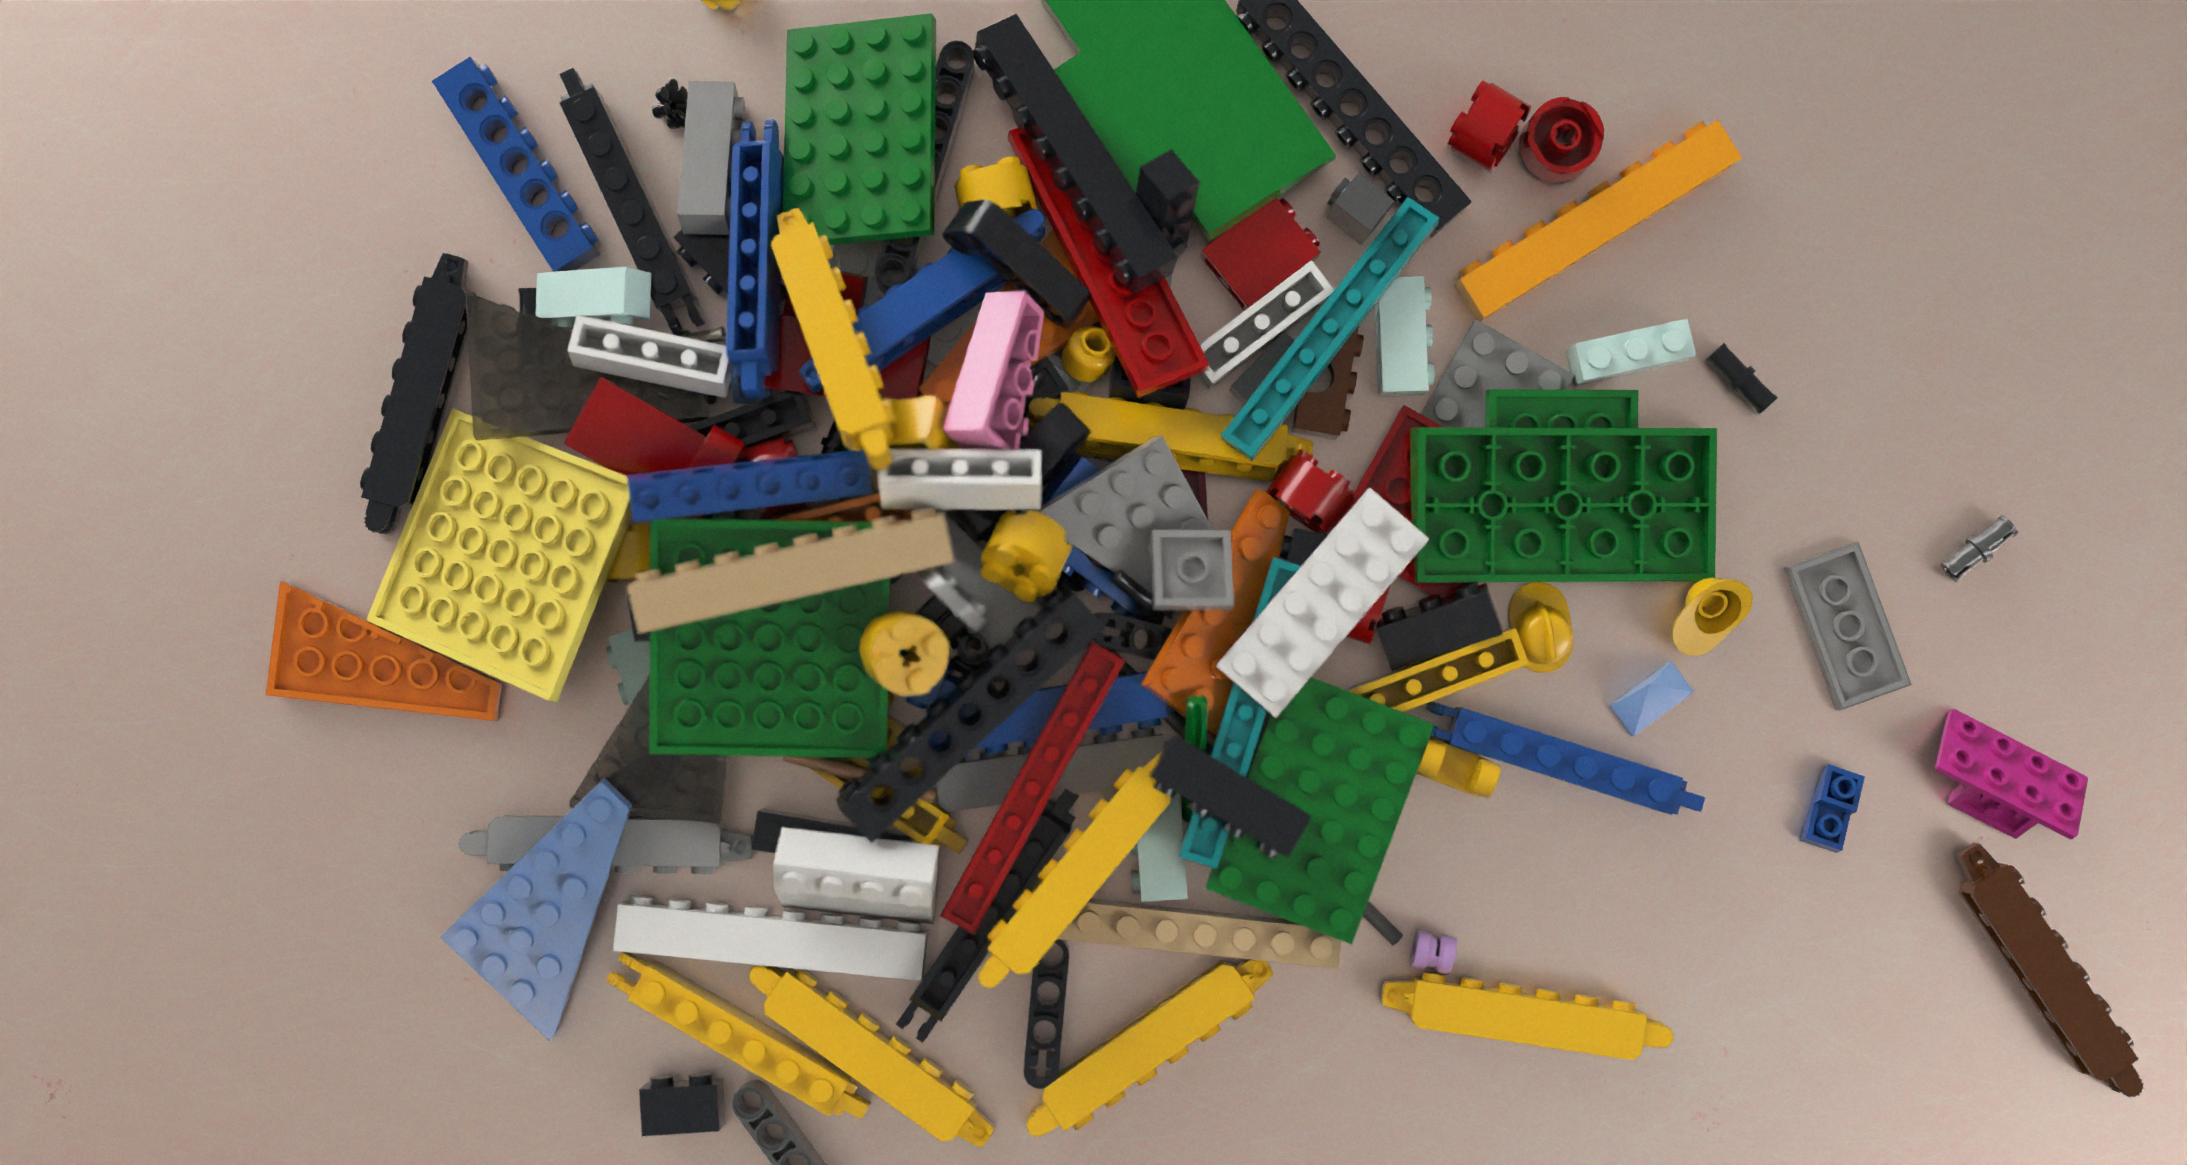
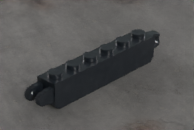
(628, 199)
(418, 395)
(967, 951)

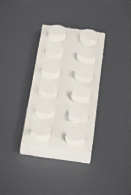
(1322, 602)

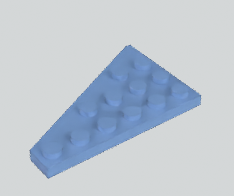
(538, 916)

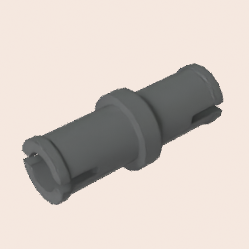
(1979, 548)

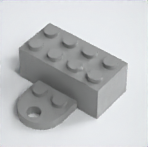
(979, 603)

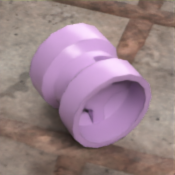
(1433, 952)

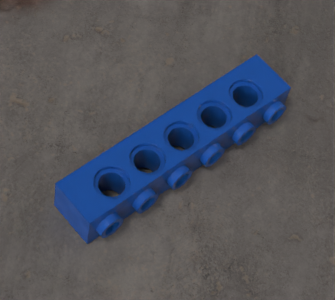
(459, 90)
(748, 485)

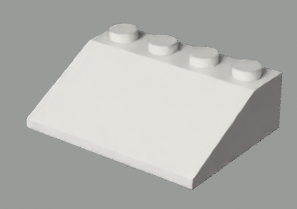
(856, 876)

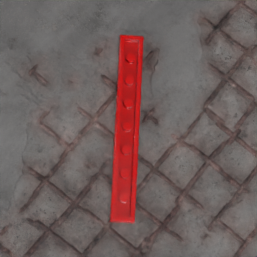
(1032, 787)

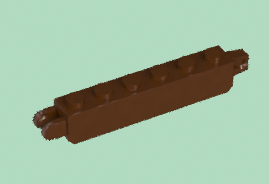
(2046, 971)

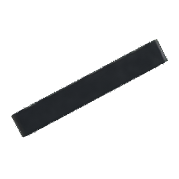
(946, 118)

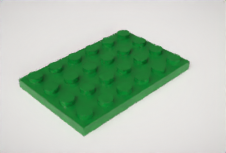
(862, 128)
(1350, 771)

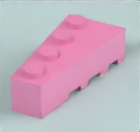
(997, 374)

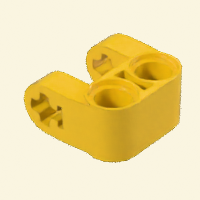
(1459, 769)

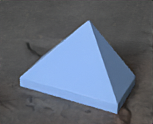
(1651, 698)

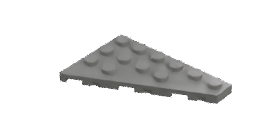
(1121, 505)

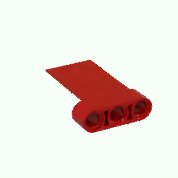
(899, 379)
(641, 439)

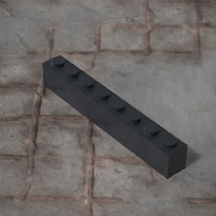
(1074, 154)

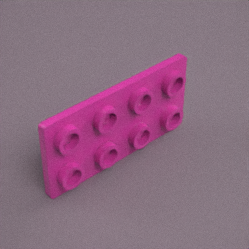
(2008, 781)

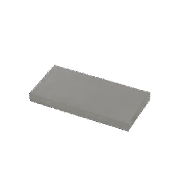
(1847, 626)

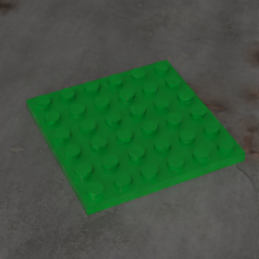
(770, 674)

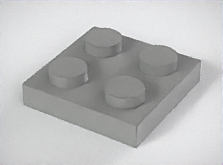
(1192, 570)

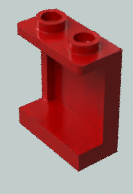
(1260, 252)

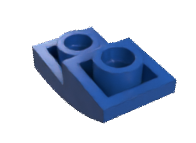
(1831, 808)

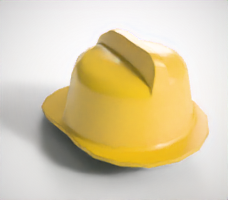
(1710, 614)
(1542, 625)

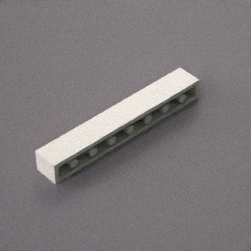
(771, 939)

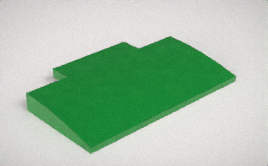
(1192, 84)
(1563, 493)

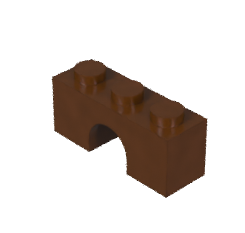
(1324, 412)

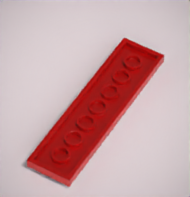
(1142, 327)

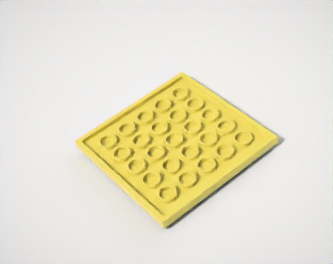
(504, 556)

